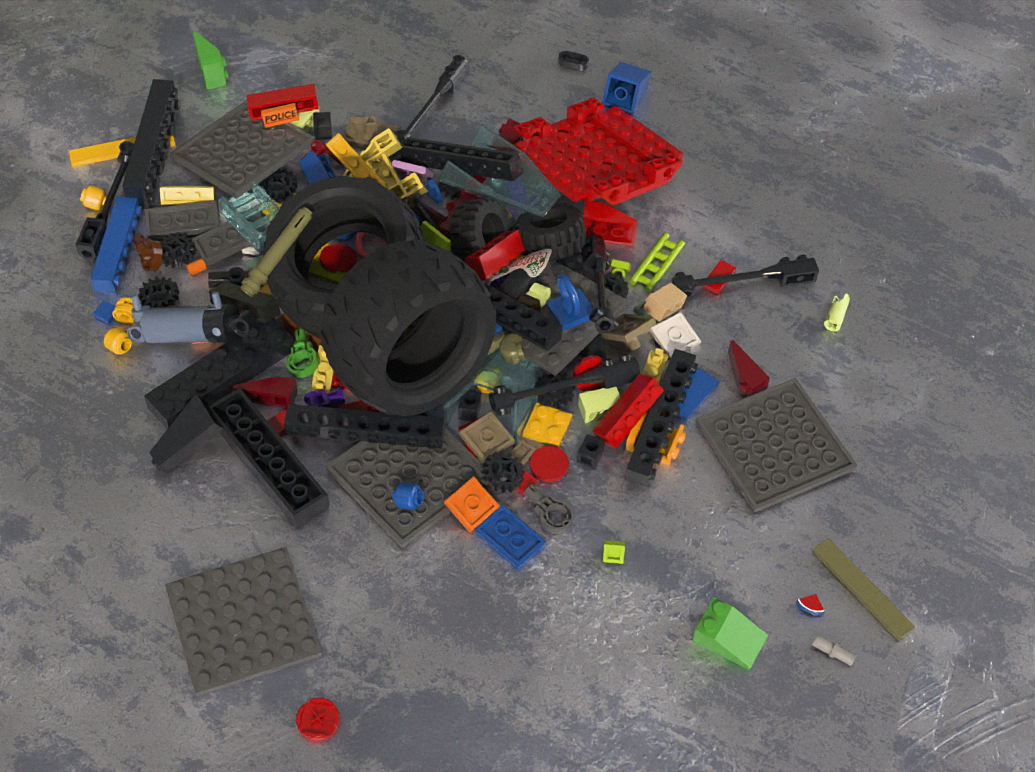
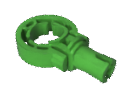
(302, 350)

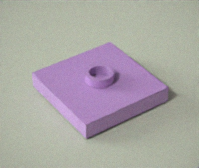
(411, 168)

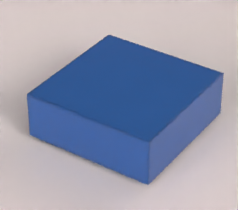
(104, 312)

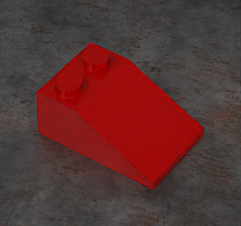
(609, 224)

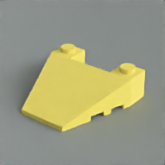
(377, 159)

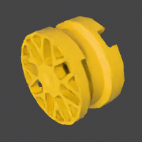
(122, 311)

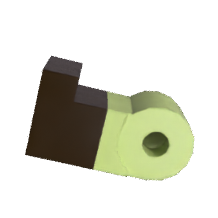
(536, 297)

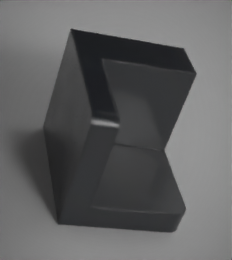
(322, 125)

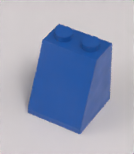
(626, 87)

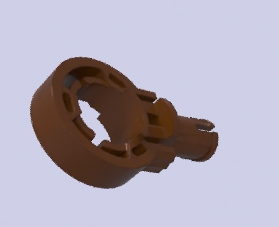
(150, 252)

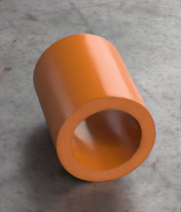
(196, 267)

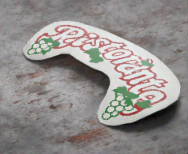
(531, 263)

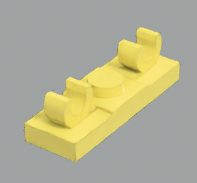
(186, 194)
(655, 364)
(323, 375)

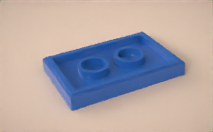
(699, 391)
(510, 537)

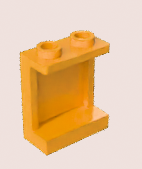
(672, 450)

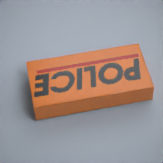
(280, 115)

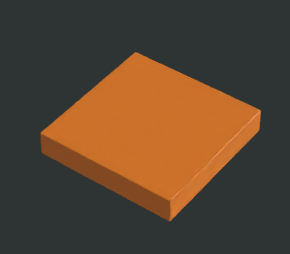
(471, 504)

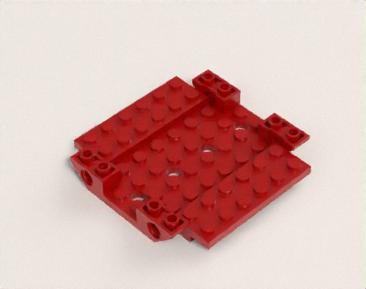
(599, 153)

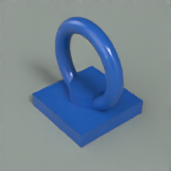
(571, 307)

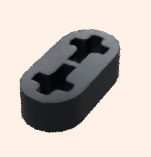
(573, 60)

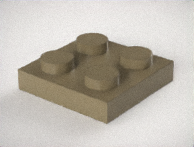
(486, 436)

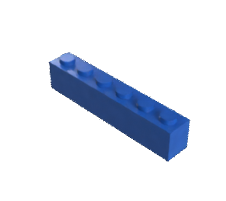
(316, 169)
(116, 244)

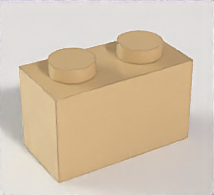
(664, 302)

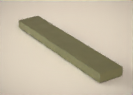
(863, 589)

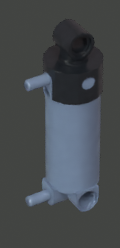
(190, 324)

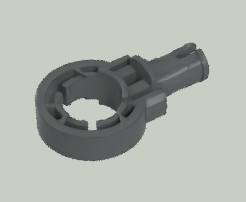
(546, 504)

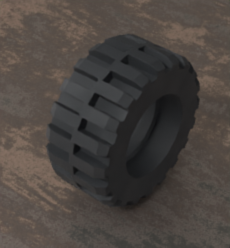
(476, 224)
(558, 230)

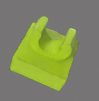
(620, 266)
(613, 552)

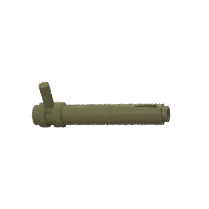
(259, 274)

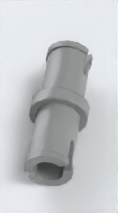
(834, 650)

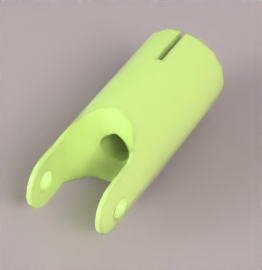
(836, 313)

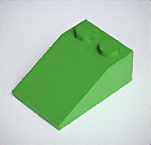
(210, 63)
(729, 634)

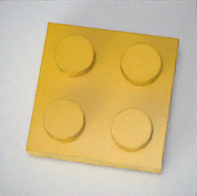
(547, 425)

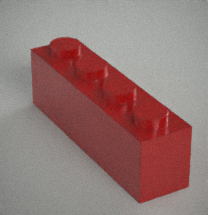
(303, 97)
(496, 254)
(628, 410)

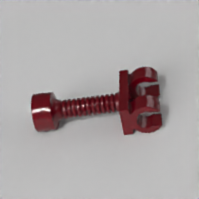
(319, 147)

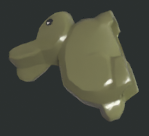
(509, 347)

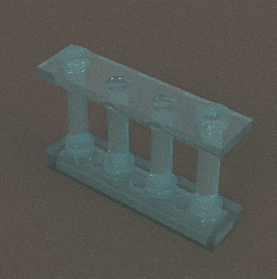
(239, 221)

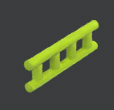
(654, 253)

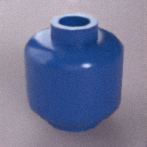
(408, 496)

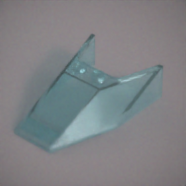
(528, 193)
(497, 372)

